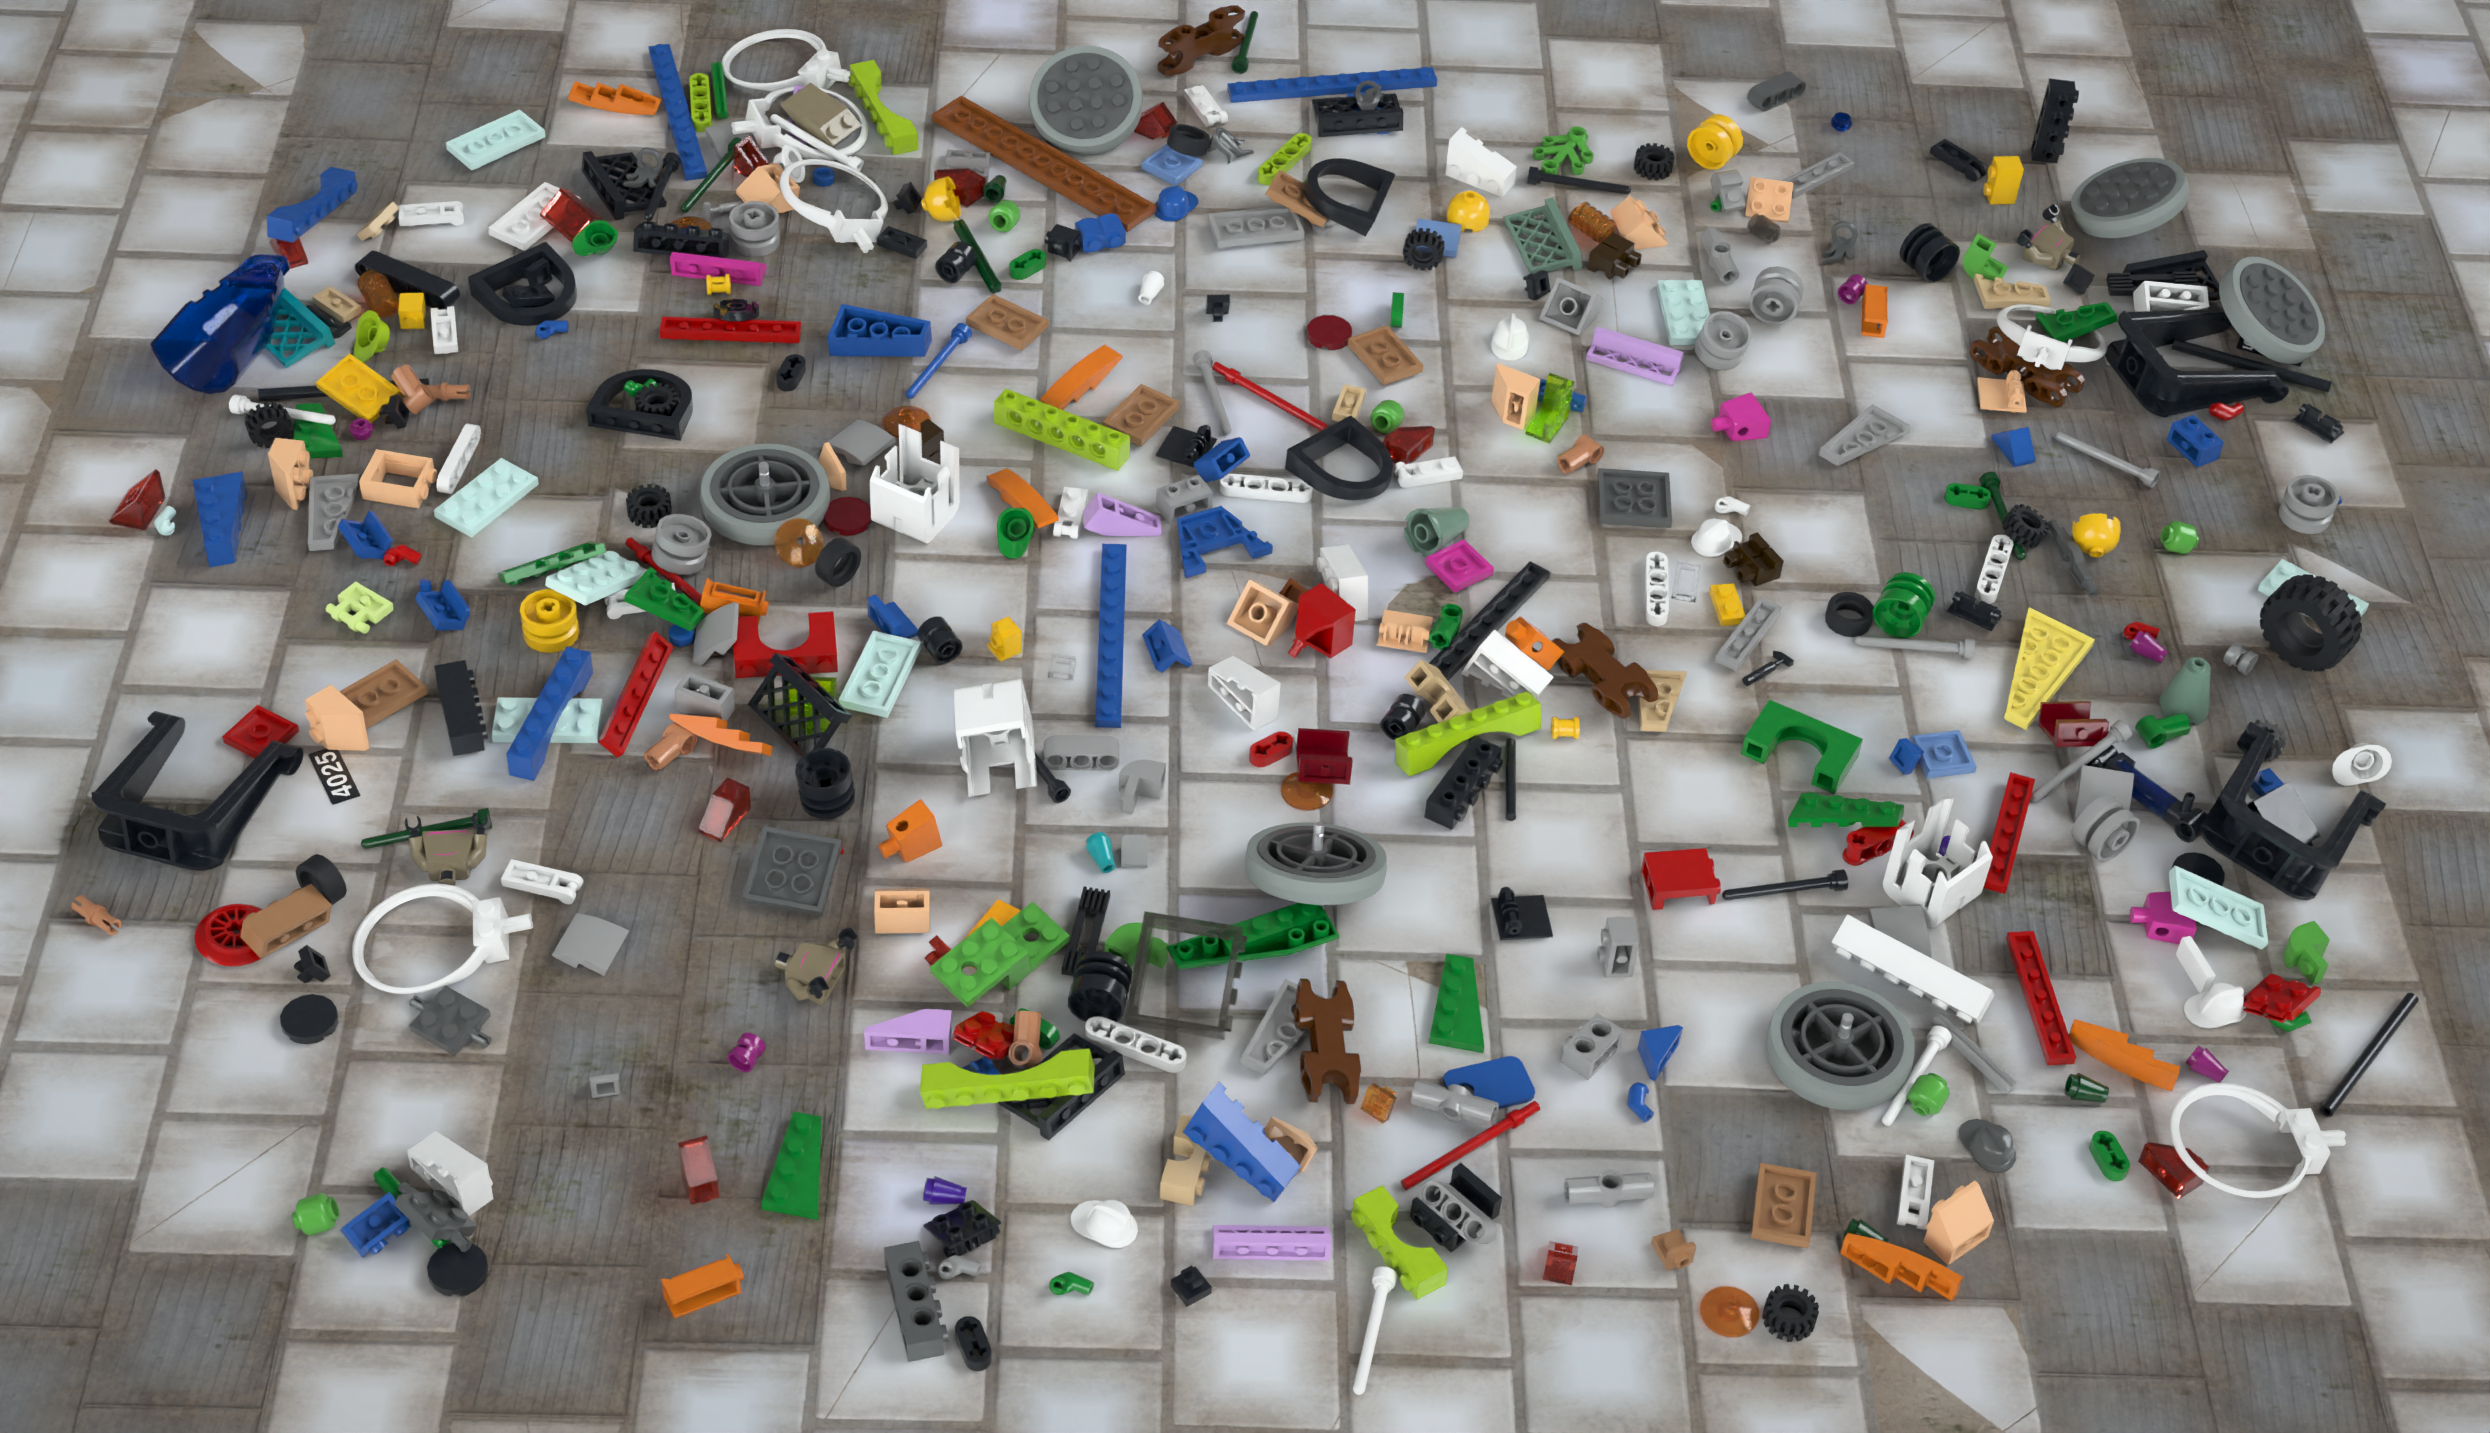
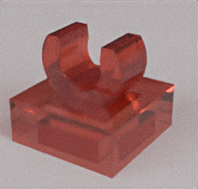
(939, 948)

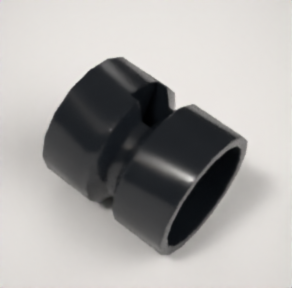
(955, 262)
(939, 640)
(1403, 716)

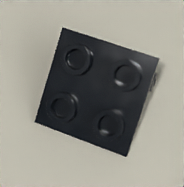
(1186, 446)
(1521, 916)
(962, 1227)

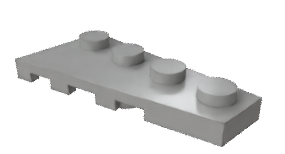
(1863, 434)
(329, 503)
(1275, 1033)

